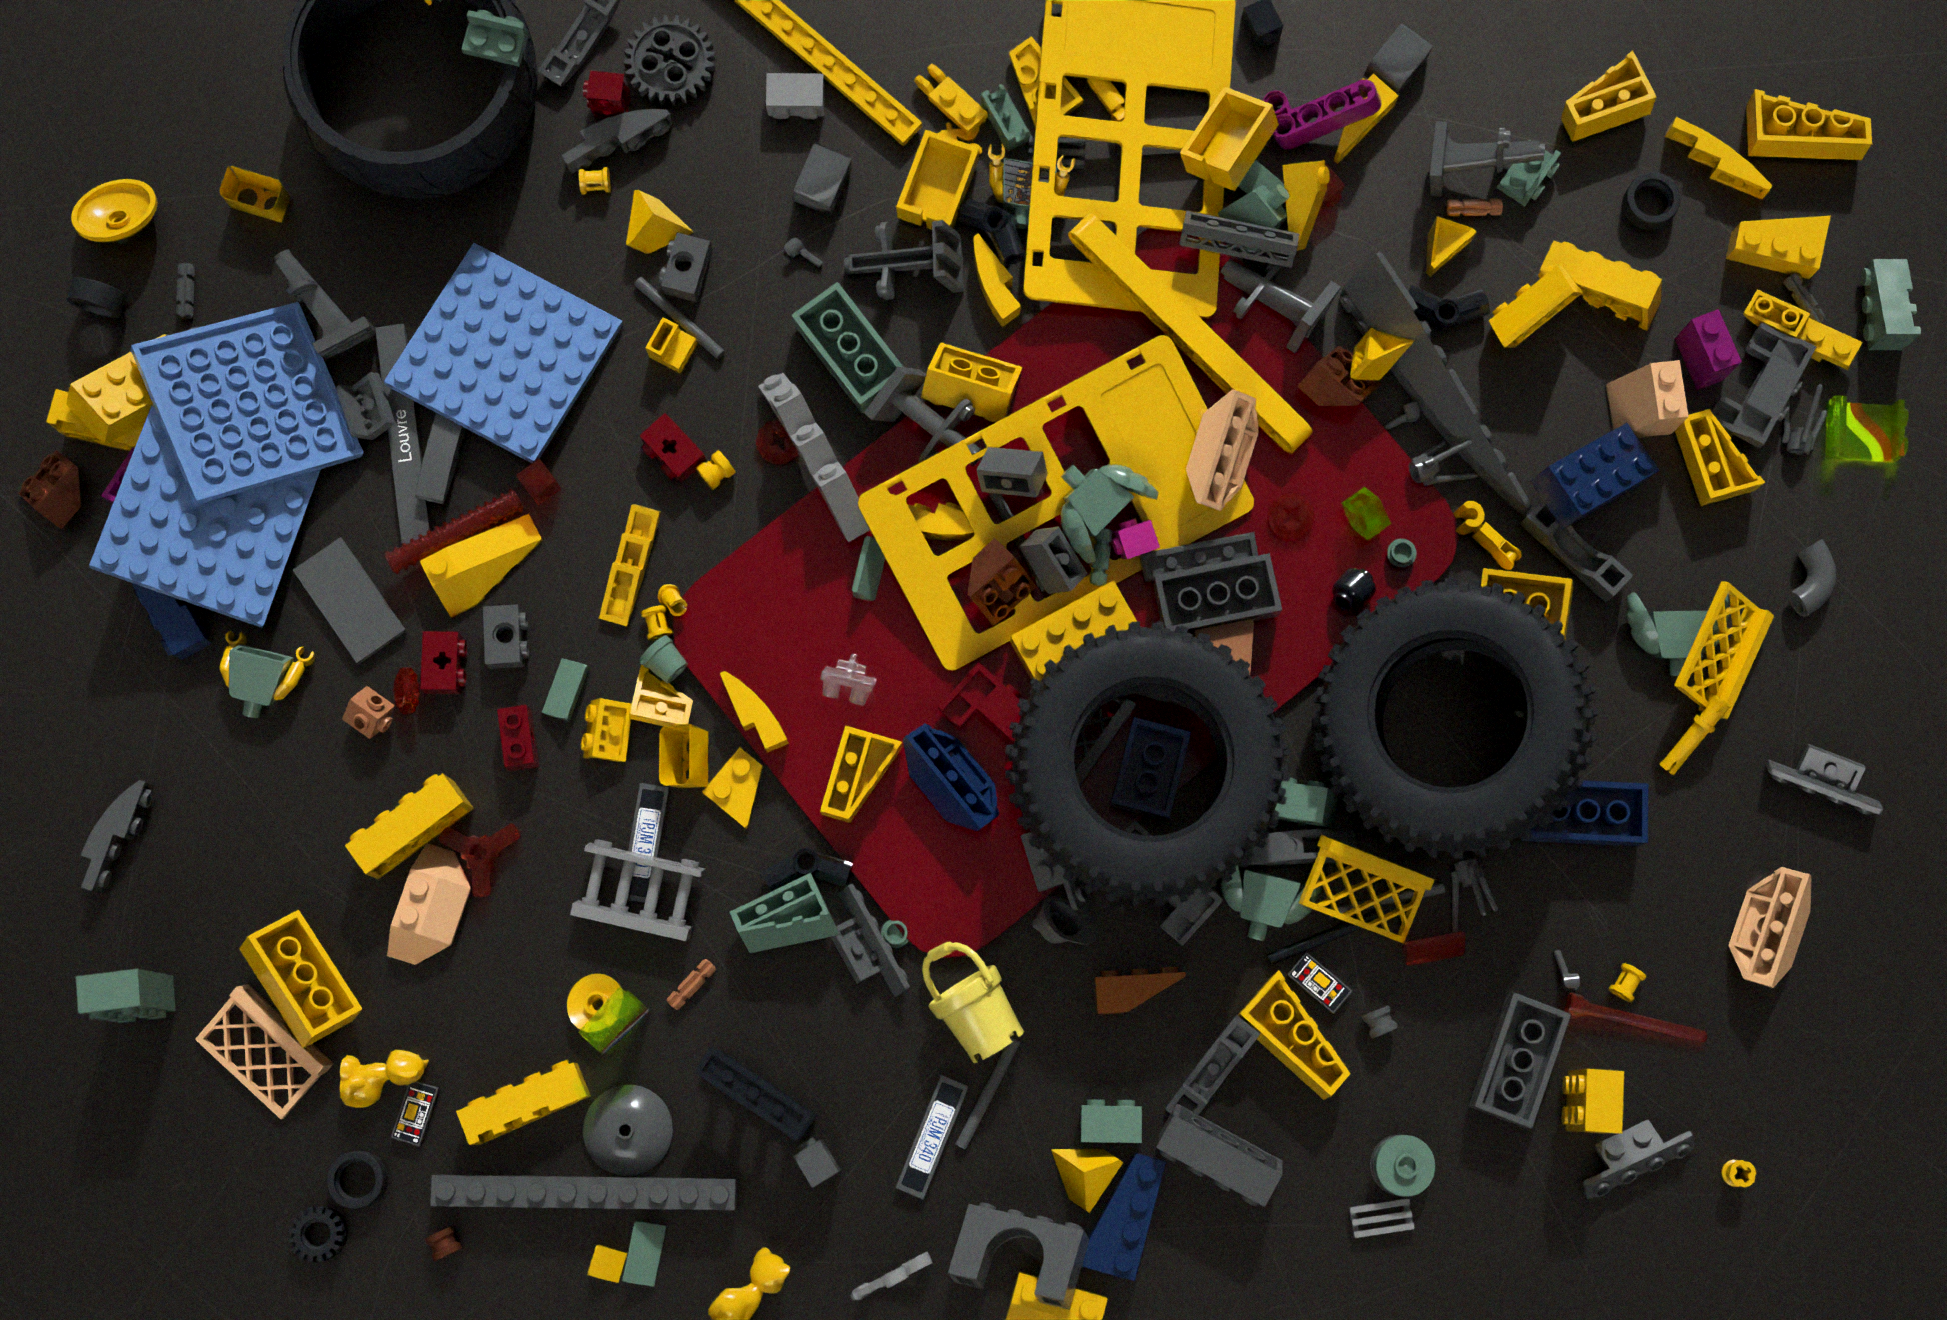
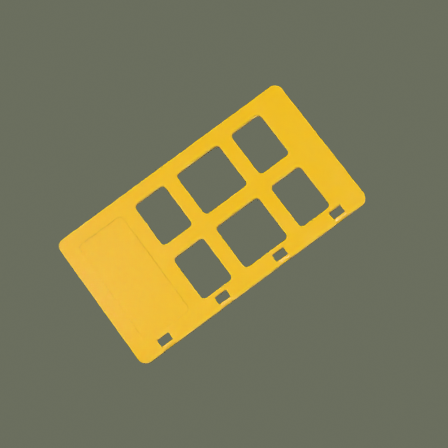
(1141, 46)
(1142, 421)

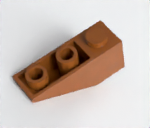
(1124, 993)

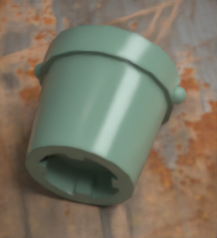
(664, 659)

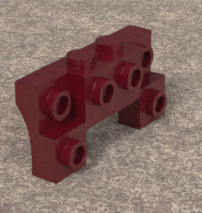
(988, 698)

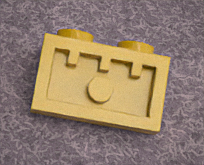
(606, 730)

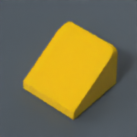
(607, 1263)

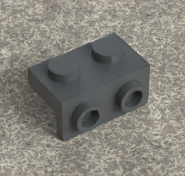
(366, 407)

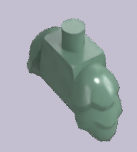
(1096, 501)
(1666, 632)
(1266, 900)

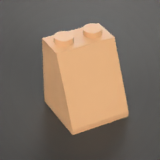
(1649, 399)

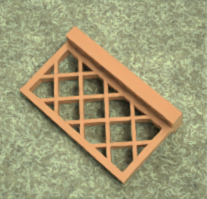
(274, 1027)

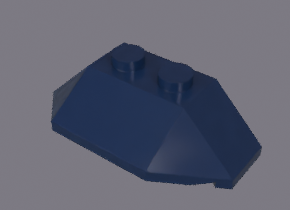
(950, 778)

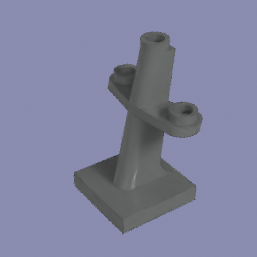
(1456, 157)
(943, 256)
(1294, 307)
(337, 329)
(900, 396)

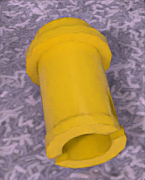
(670, 596)

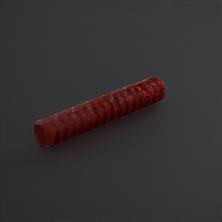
(454, 531)

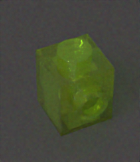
(1366, 513)

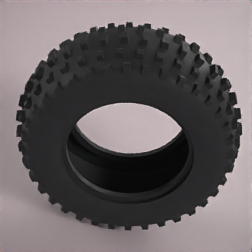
(1435, 622)
(1227, 704)

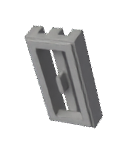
(1407, 1214)

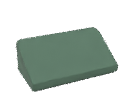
(868, 570)
(565, 690)
(644, 1253)

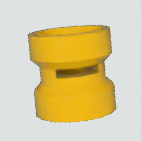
(715, 469)

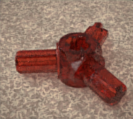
(468, 846)

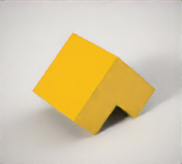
(671, 345)

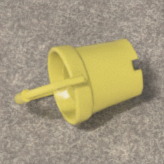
(974, 1007)

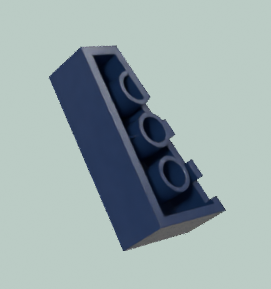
(176, 622)
(1122, 1228)

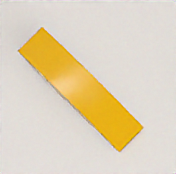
(1727, 164)
(629, 565)

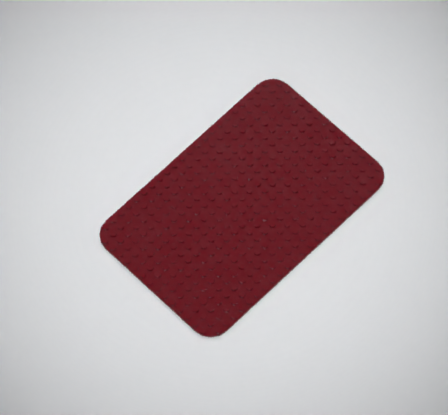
(789, 610)

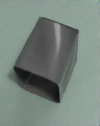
(1399, 58)
(822, 179)

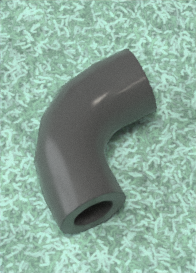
(1819, 582)

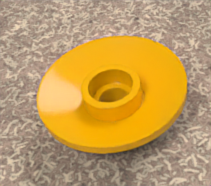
(585, 996)

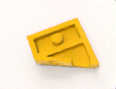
(658, 702)
(736, 786)

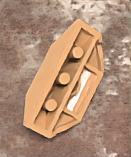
(1223, 449)
(429, 906)
(1771, 926)

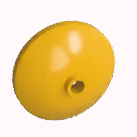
(114, 210)

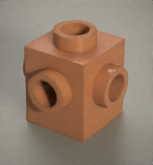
(369, 712)

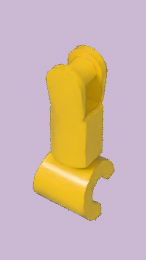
(1109, 98)
(1485, 535)

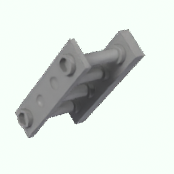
(618, 913)

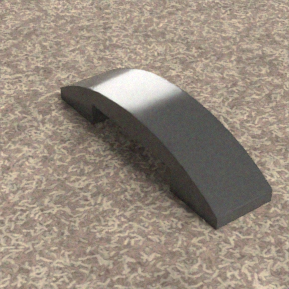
(579, 41)
(1215, 1066)

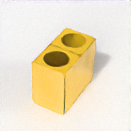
(232, 186)
(673, 748)

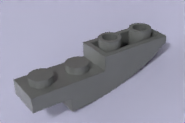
(625, 129)
(117, 822)
(1295, 847)

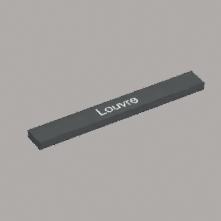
(403, 439)

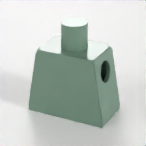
(1259, 208)

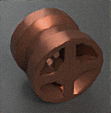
(443, 1243)

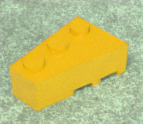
(1610, 101)
(1713, 460)

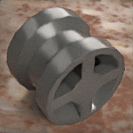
(1380, 1021)

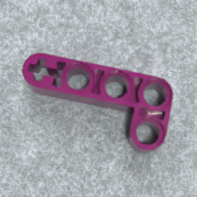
(1323, 110)

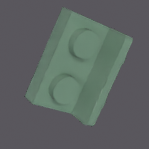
(495, 37)
(1525, 179)

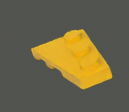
(1026, 65)

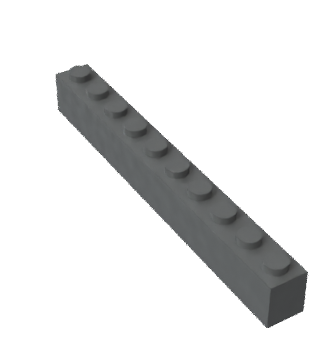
(584, 1192)

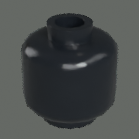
(1353, 589)

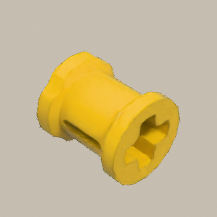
(594, 180)
(654, 614)
(1627, 982)
(1747, 1176)

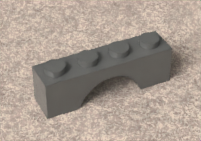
(1597, 570)

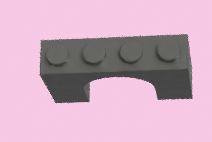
(987, 1229)

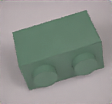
(1111, 1123)

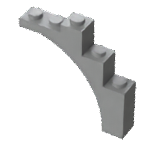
(816, 454)

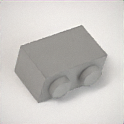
(795, 95)

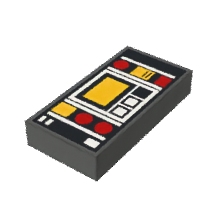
(1319, 983)
(415, 1113)

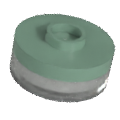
(1402, 1165)

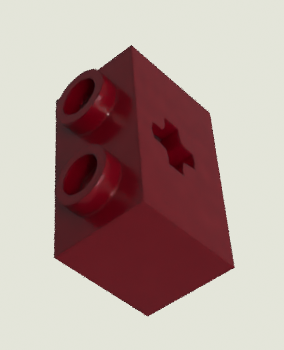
(664, 434)
(434, 650)
(518, 738)

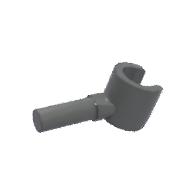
(795, 247)
(1411, 412)
(1567, 981)

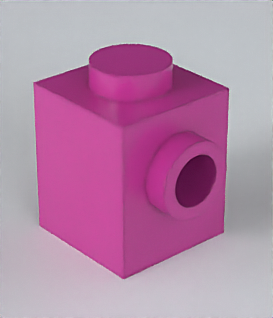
(1134, 538)

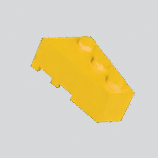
(1781, 244)
(70, 425)
(856, 771)

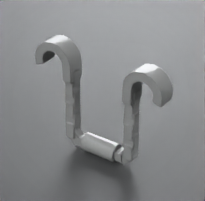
(892, 1277)

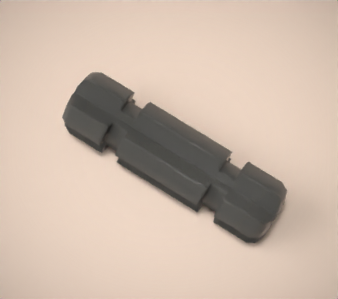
(185, 291)
(1804, 297)

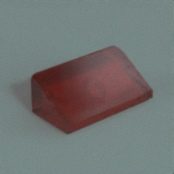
(1434, 948)

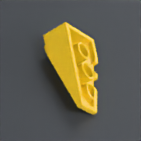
(475, 565)

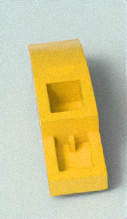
(1795, 322)
(946, 524)

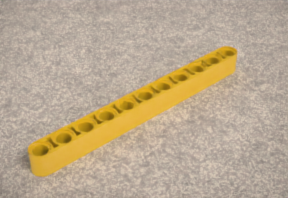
(1187, 330)

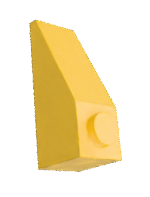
(1355, 132)
(1306, 187)

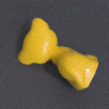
(364, 1083)
(766, 1276)

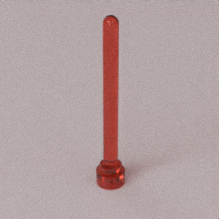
(1578, 1006)

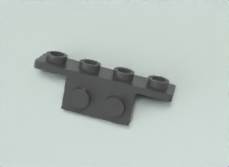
(1829, 775)
(1050, 877)
(864, 946)
(1633, 1154)

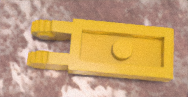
(952, 100)

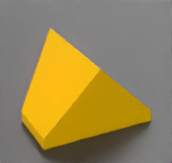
(652, 224)
(1445, 241)
(1377, 354)
(1085, 1173)

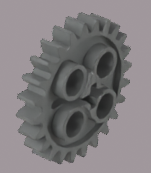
(681, 39)

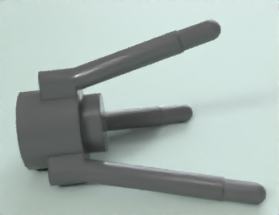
(1803, 439)
(1425, 467)
(1470, 875)

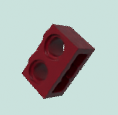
(606, 94)

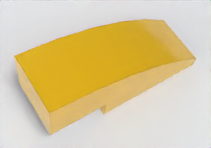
(995, 283)
(754, 713)

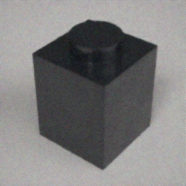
(1262, 23)

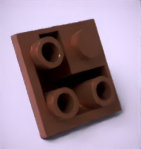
(1331, 382)
(54, 489)
(997, 582)

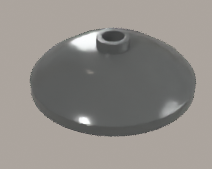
(649, 1135)

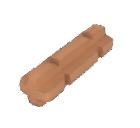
(1474, 207)
(691, 984)

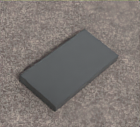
(349, 600)

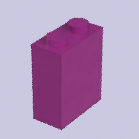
(1707, 349)

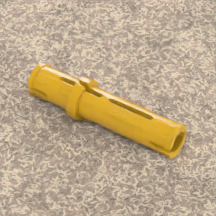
(1695, 734)

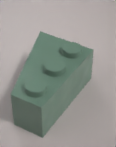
(1888, 305)
(1308, 804)
(785, 917)

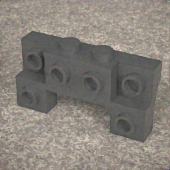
(1776, 381)
(1189, 914)

